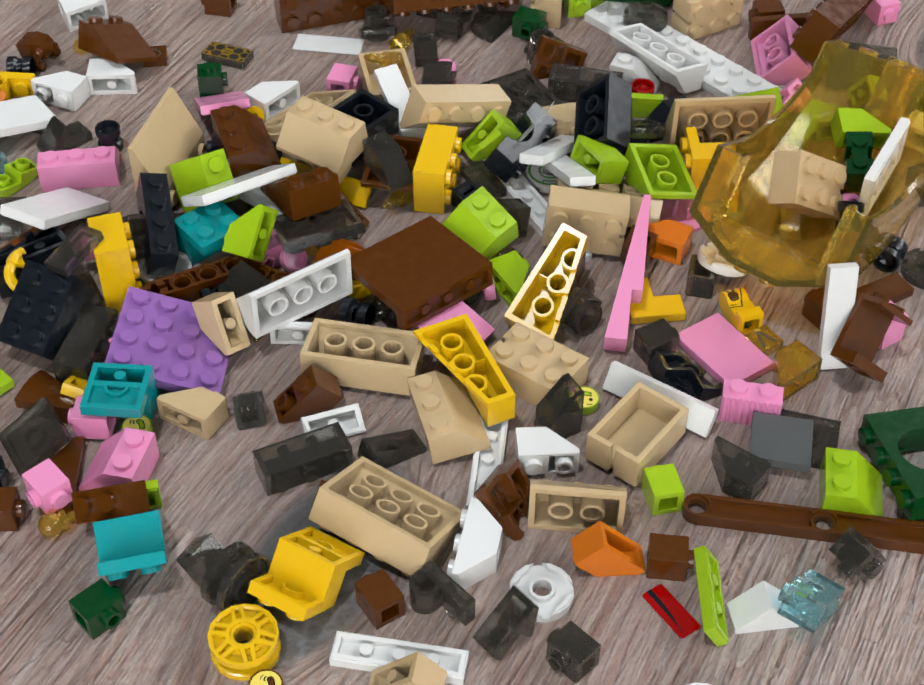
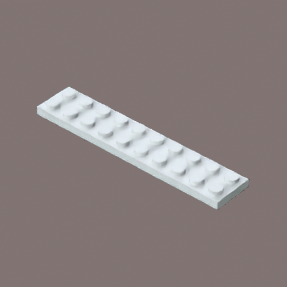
(722, 75)

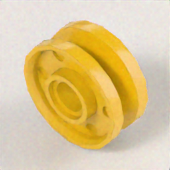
(240, 624)

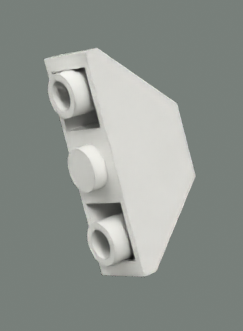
(476, 547)

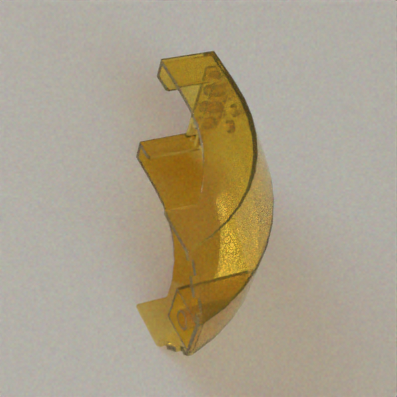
(796, 248)

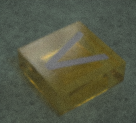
(765, 339)

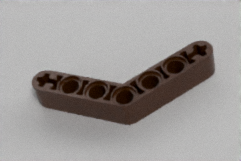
(187, 283)

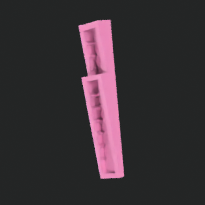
(631, 283)

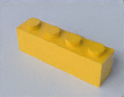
(547, 288)
(468, 358)

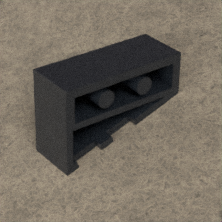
(38, 249)

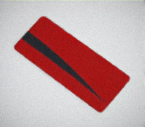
(671, 611)

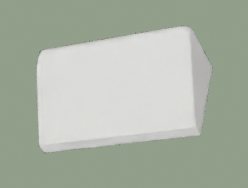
(291, 333)
(348, 418)

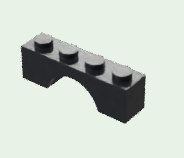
(505, 157)
(160, 235)

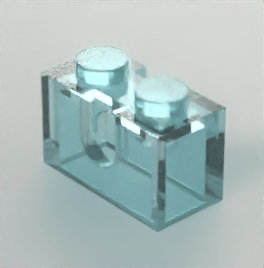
(810, 600)

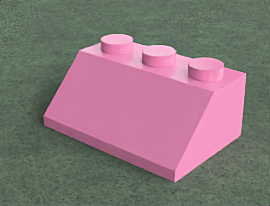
(775, 58)
(79, 168)

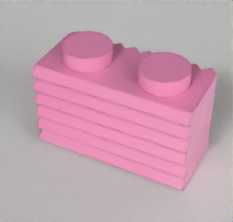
(742, 398)

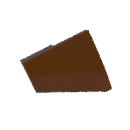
(555, 51)
(44, 385)
(506, 496)

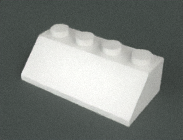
(661, 56)
(297, 294)

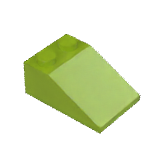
(658, 171)
(483, 223)

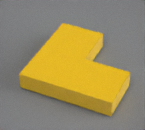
(656, 307)

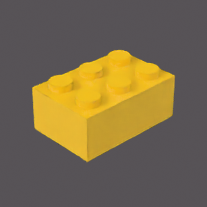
(436, 169)
(114, 258)

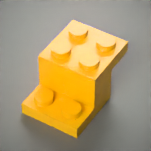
(696, 155)
(305, 573)

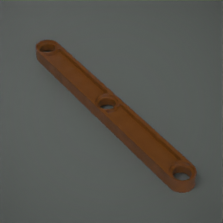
(800, 522)

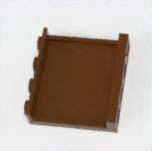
(421, 271)

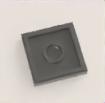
(782, 440)

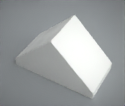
(757, 610)

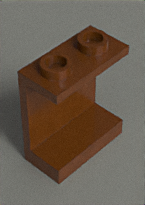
(865, 332)

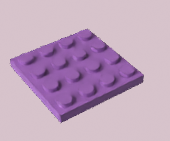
(168, 336)

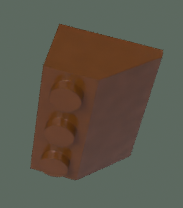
(243, 140)

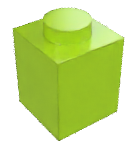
(662, 489)

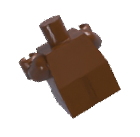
(39, 46)

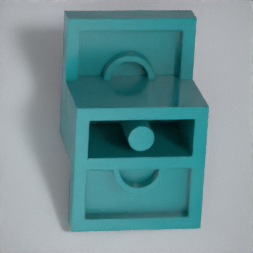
(203, 230)
(120, 391)
(130, 544)

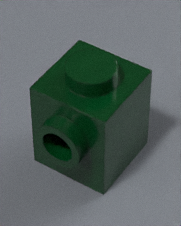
(528, 20)
(211, 79)
(98, 608)

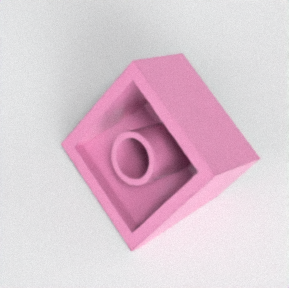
(122, 459)

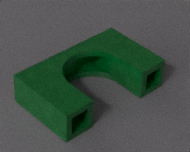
(886, 438)

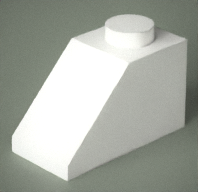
(633, 68)
(110, 78)
(274, 96)

